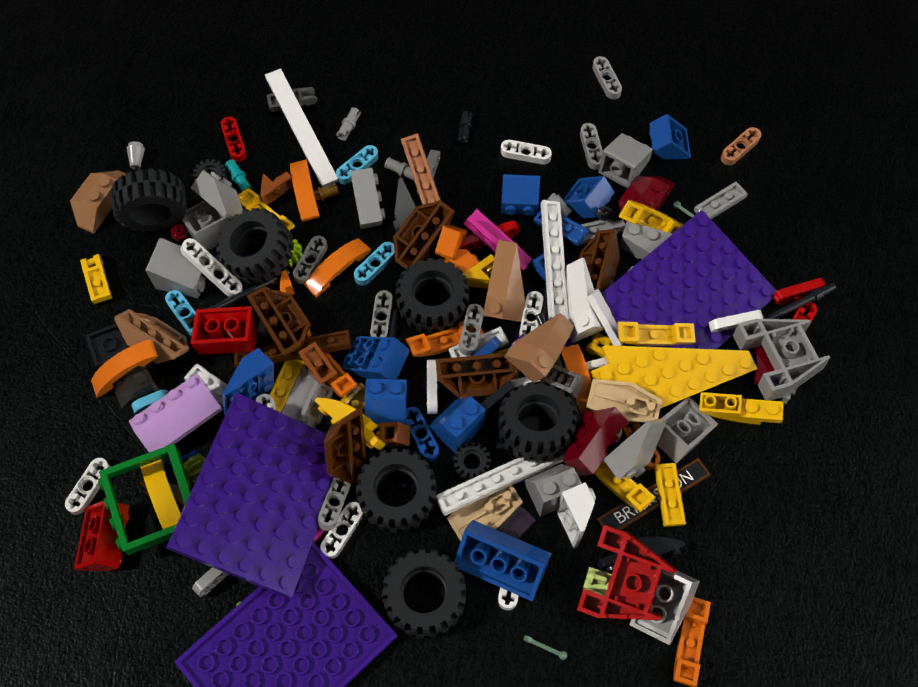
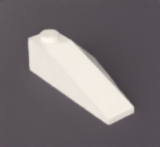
(580, 311)

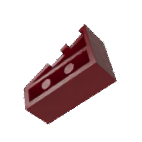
(592, 439)

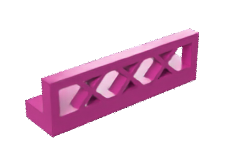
(490, 234)

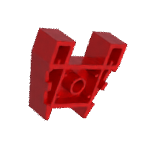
(631, 582)

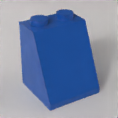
(459, 422)

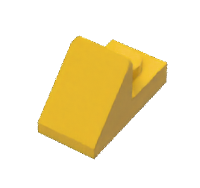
(478, 274)

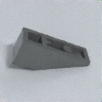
(403, 206)

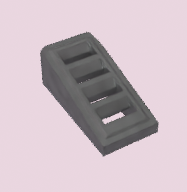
(573, 384)

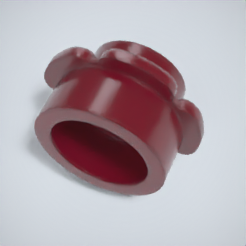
(179, 236)

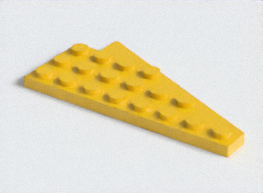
(673, 372)

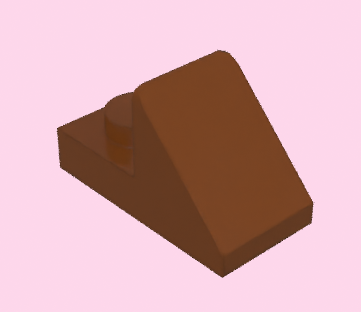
(272, 190)
(317, 363)

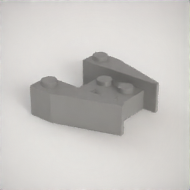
(787, 351)

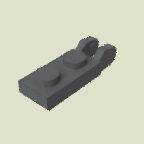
(307, 99)

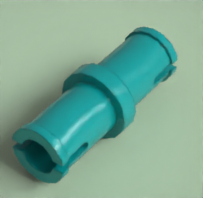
(237, 175)

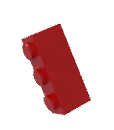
(224, 330)
(98, 540)

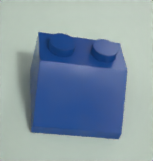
(669, 138)
(520, 194)
(588, 196)
(386, 400)

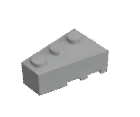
(367, 198)
(641, 240)

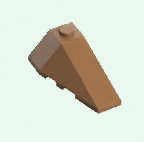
(505, 290)

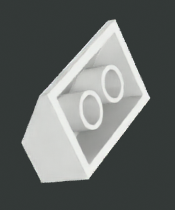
(575, 510)

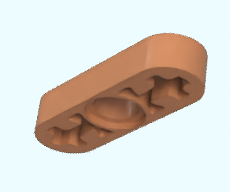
(742, 139)

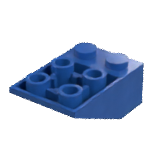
(375, 357)
(250, 378)

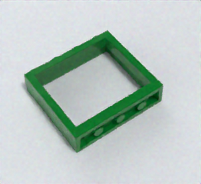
(111, 503)

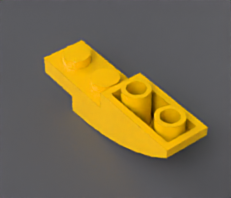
(338, 410)
(740, 410)

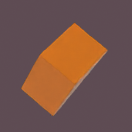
(450, 241)

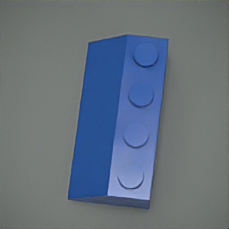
(502, 559)

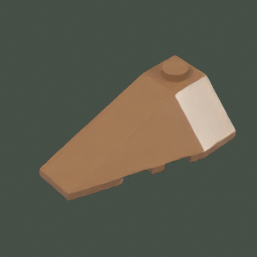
(540, 348)

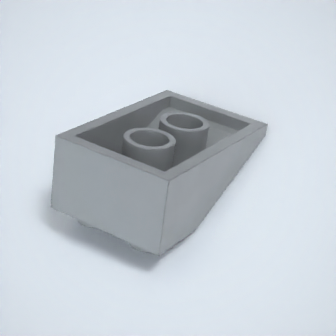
(218, 193)
(204, 224)
(684, 429)
(636, 451)
(672, 601)

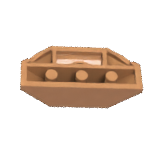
(94, 199)
(141, 327)

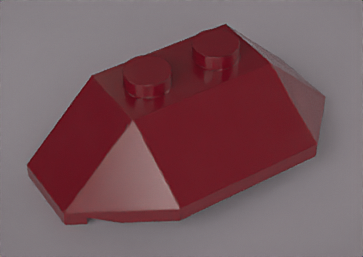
(647, 191)

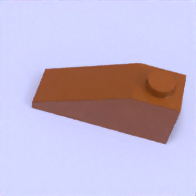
(393, 434)

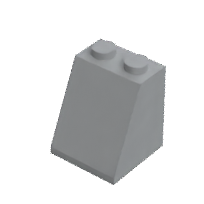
(624, 159)
(173, 271)
(548, 485)

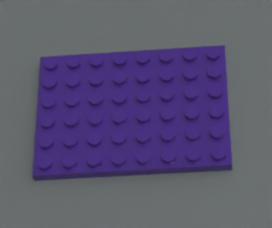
(690, 280)
(256, 498)
(301, 641)

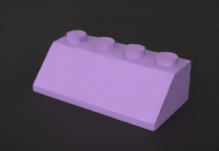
(175, 414)

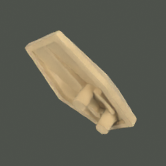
(628, 398)
(489, 511)

